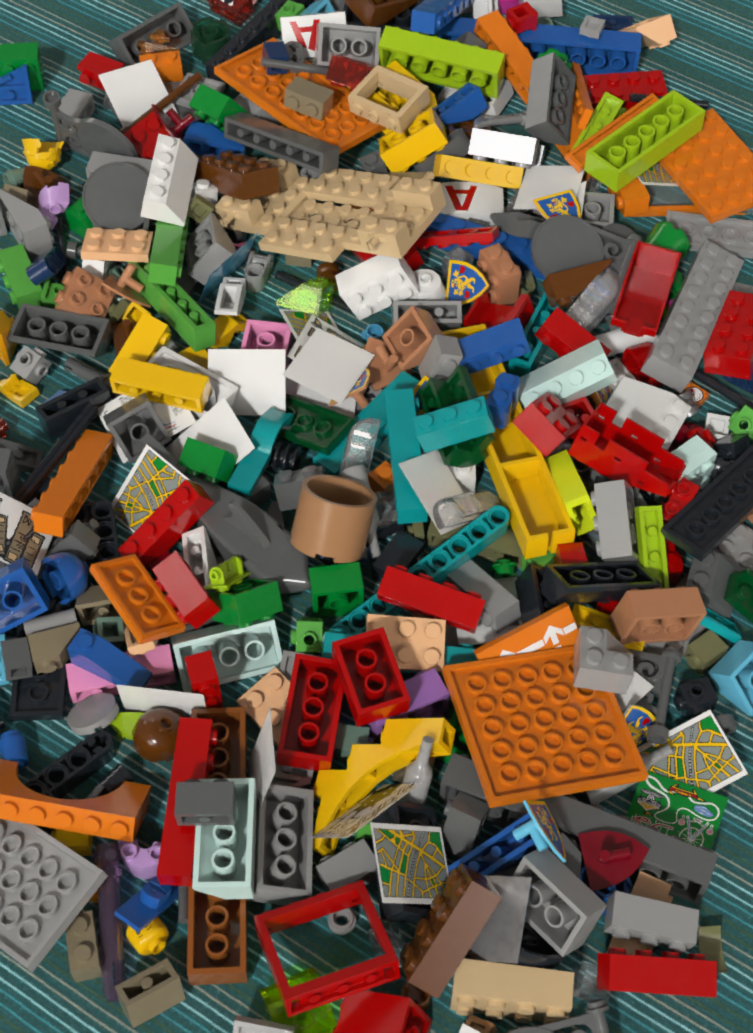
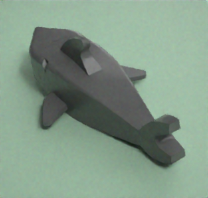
(248, 532)

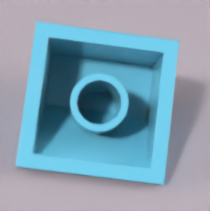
(734, 676)

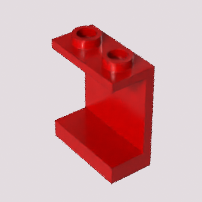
(494, 314)

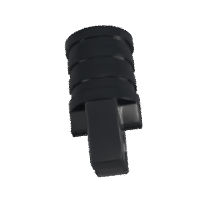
(111, 781)

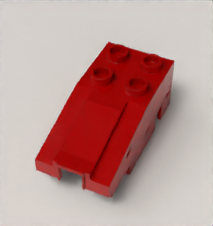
(645, 290)
(621, 456)

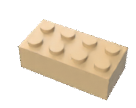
(511, 991)

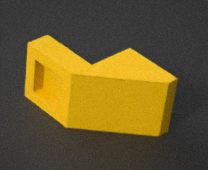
(226, 327)

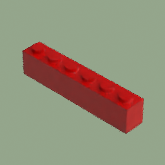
(191, 761)

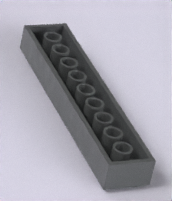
(668, 858)

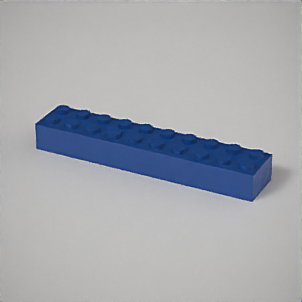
(609, 54)

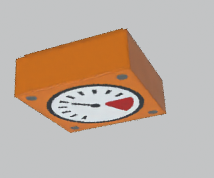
(699, 395)

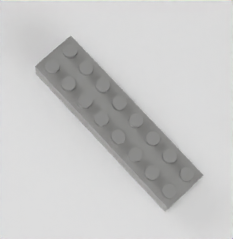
(692, 316)

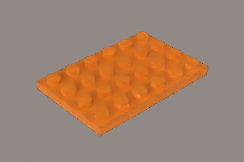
(713, 169)

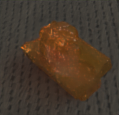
(159, 38)

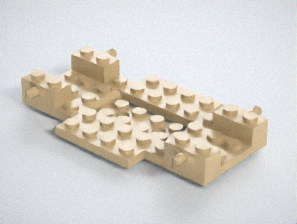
(399, 215)

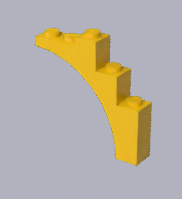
(372, 764)

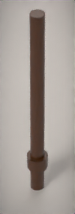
(168, 99)

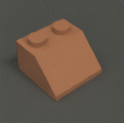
(411, 337)

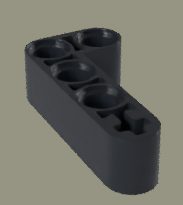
(107, 527)
(72, 774)

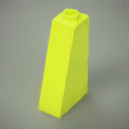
(572, 491)

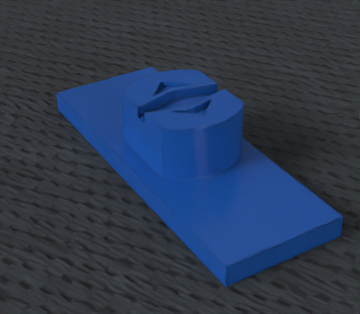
(147, 904)

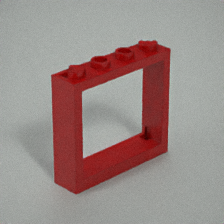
(339, 983)

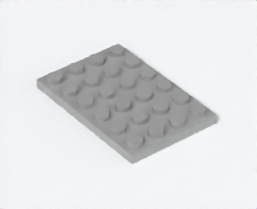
(39, 890)

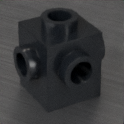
(695, 697)

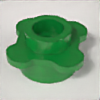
(504, 568)

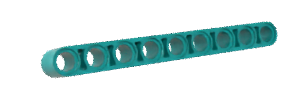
(444, 553)

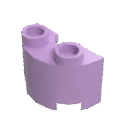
(53, 201)
(140, 861)

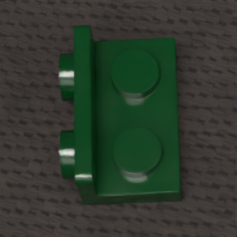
(740, 592)

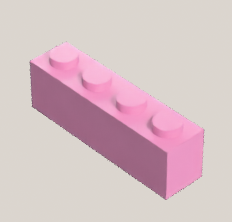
(158, 661)

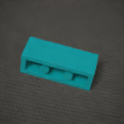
(454, 424)

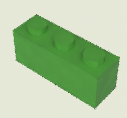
(13, 265)

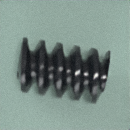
(285, 458)

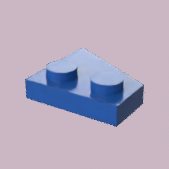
(16, 87)

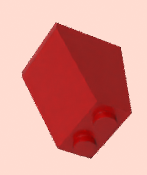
(381, 1014)

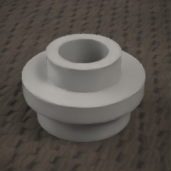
(338, 929)

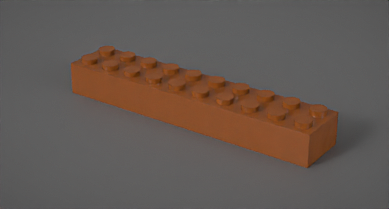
(217, 925)

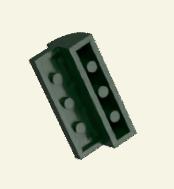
(441, 394)

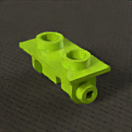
(227, 574)

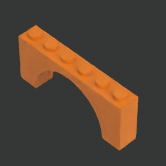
(108, 816)

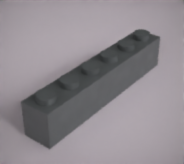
(281, 142)

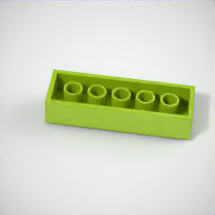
(443, 60)
(644, 140)

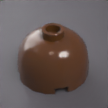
(156, 734)

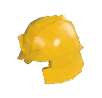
(42, 153)

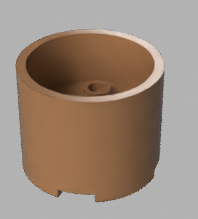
(333, 518)

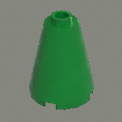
(667, 237)

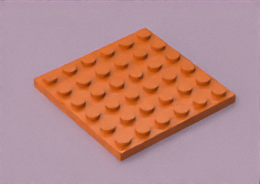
(538, 732)

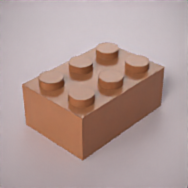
(657, 615)

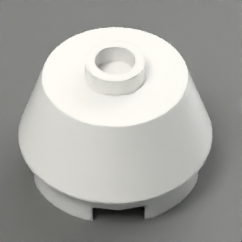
(429, 286)

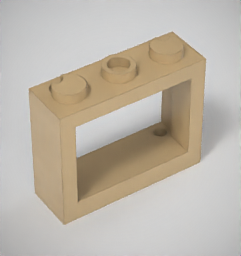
(413, 91)

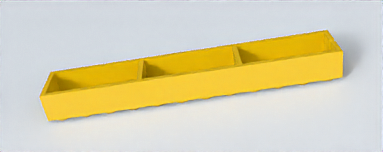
(522, 476)

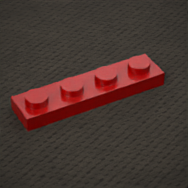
(462, 237)

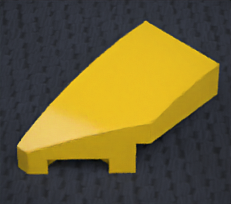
(18, 390)

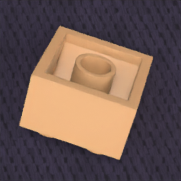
(655, 31)

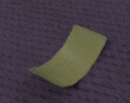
(711, 945)

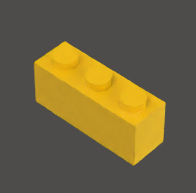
(144, 340)

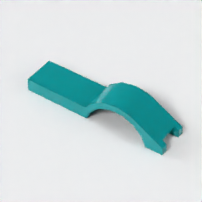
(254, 464)

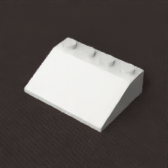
(649, 407)

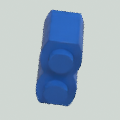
(503, 398)

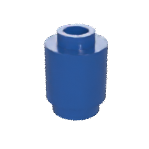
(14, 748)

